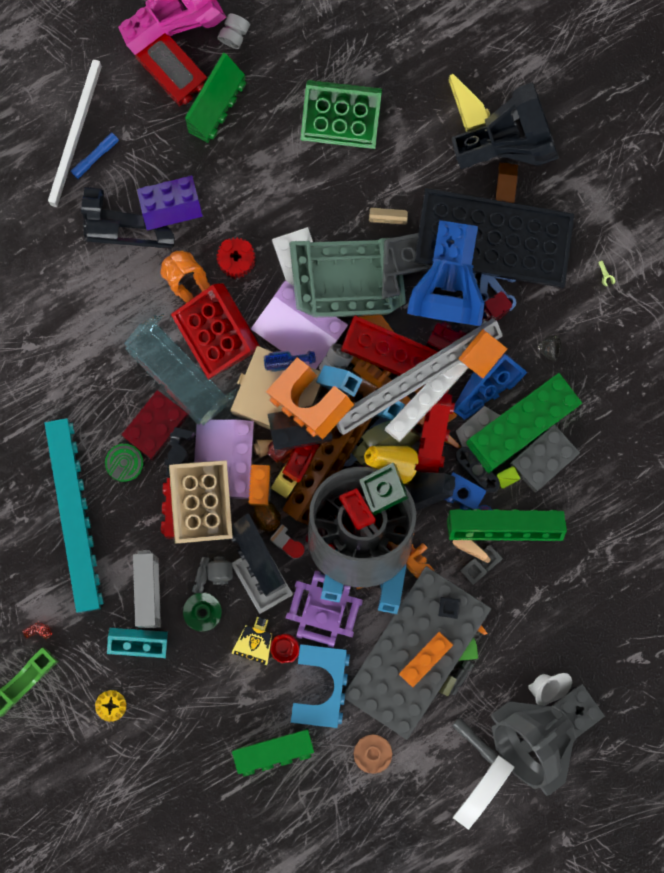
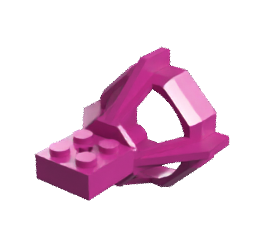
(168, 18)

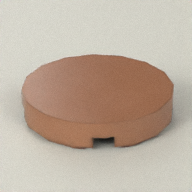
(372, 754)

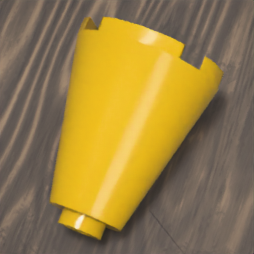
(402, 456)

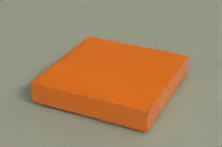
(482, 353)

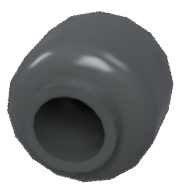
(220, 571)

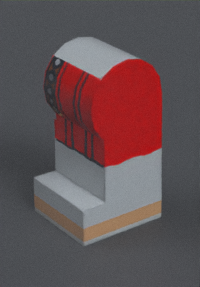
(286, 544)

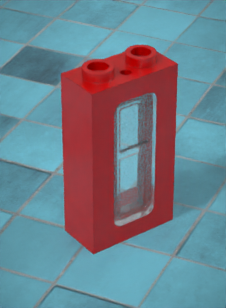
(172, 69)

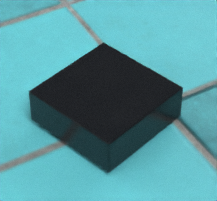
(449, 607)

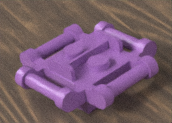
(322, 613)

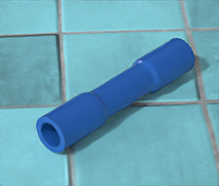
(86, 163)

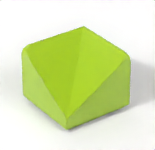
(508, 477)

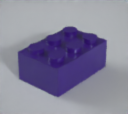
(169, 202)

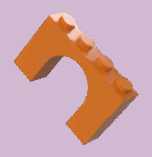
(319, 418)

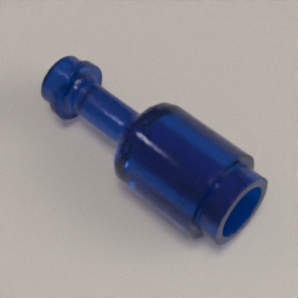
(281, 360)

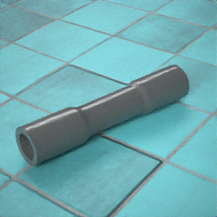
(462, 728)

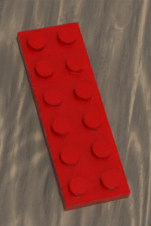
(384, 347)

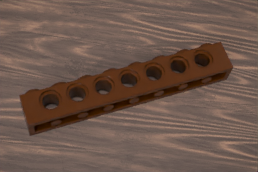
(327, 461)

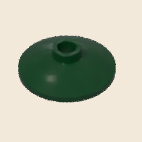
(195, 604)

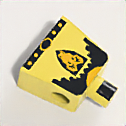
(254, 642)

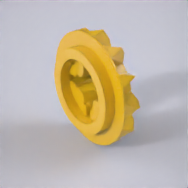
(117, 699)

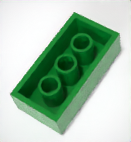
(273, 751)

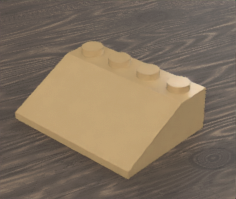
(200, 501)

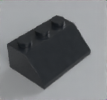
(289, 435)

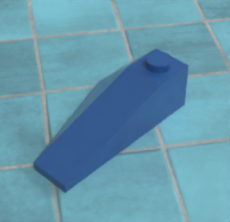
(479, 390)

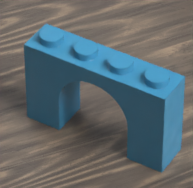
(349, 384)
(390, 592)
(334, 662)

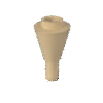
(261, 447)

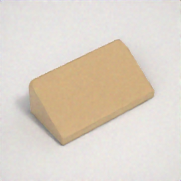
(388, 216)

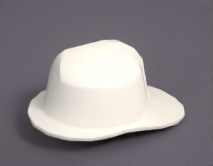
(550, 688)

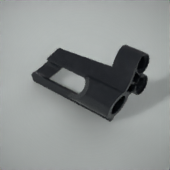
(103, 224)

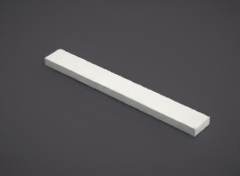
(75, 132)

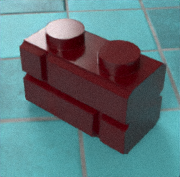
(496, 307)
(443, 336)

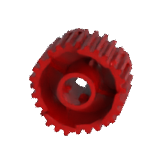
(236, 247)

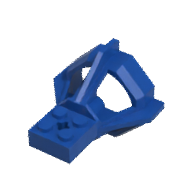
(450, 272)

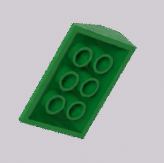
(215, 99)
(341, 114)

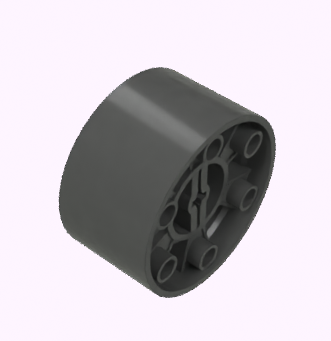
(362, 554)

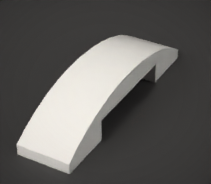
(484, 792)

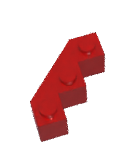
(434, 434)

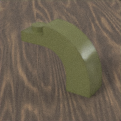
(379, 437)

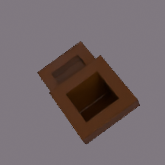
(506, 182)

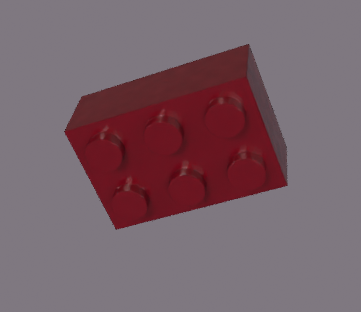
(153, 425)

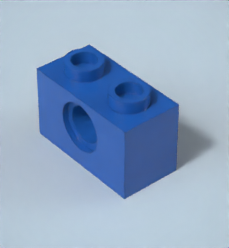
(474, 492)

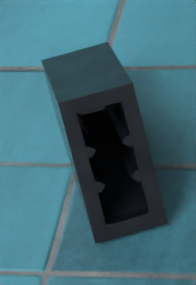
(430, 488)

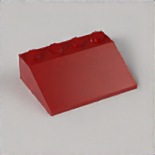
(215, 330)

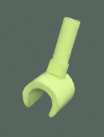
(605, 274)

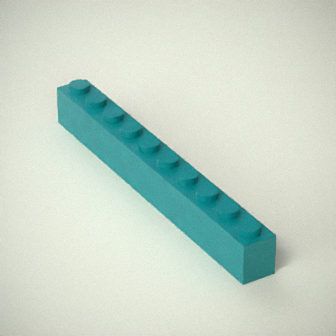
(72, 515)

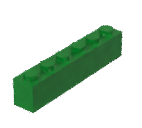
(506, 525)

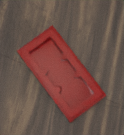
(357, 509)

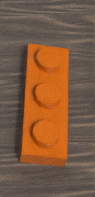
(426, 659)

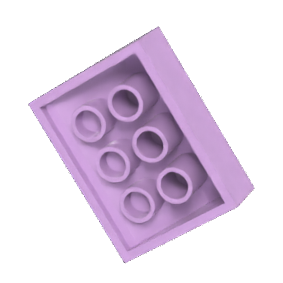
(295, 330)
(231, 442)

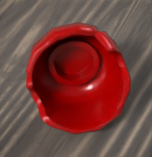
(284, 648)

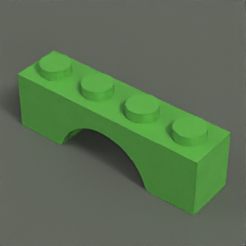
(31, 673)

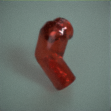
(37, 628)

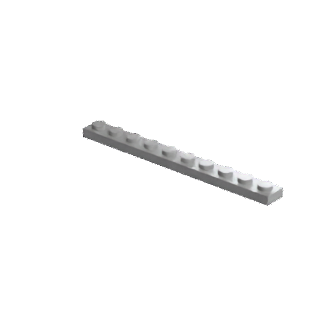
(412, 379)

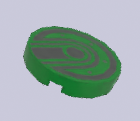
(124, 462)

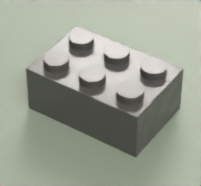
(544, 458)

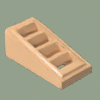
(471, 548)

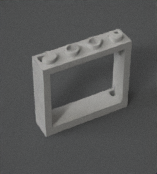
(146, 590)

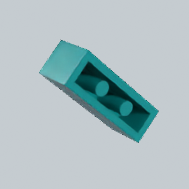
(137, 642)

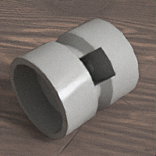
(232, 33)
(336, 358)

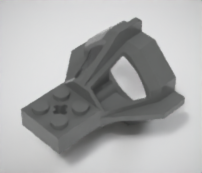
(546, 731)

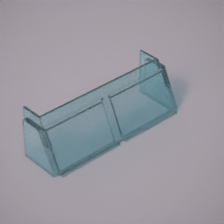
(176, 372)

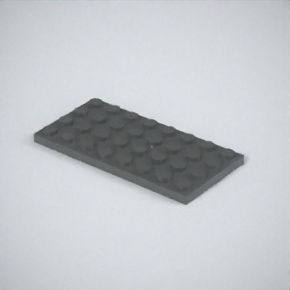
(378, 685)

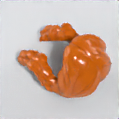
(176, 266)

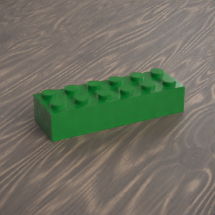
(523, 423)

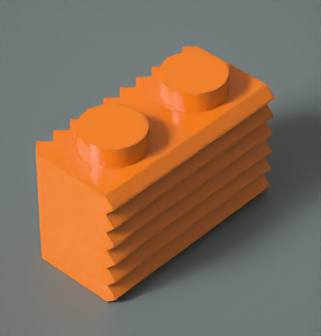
(259, 485)

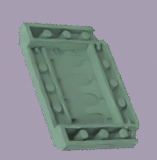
(341, 278)

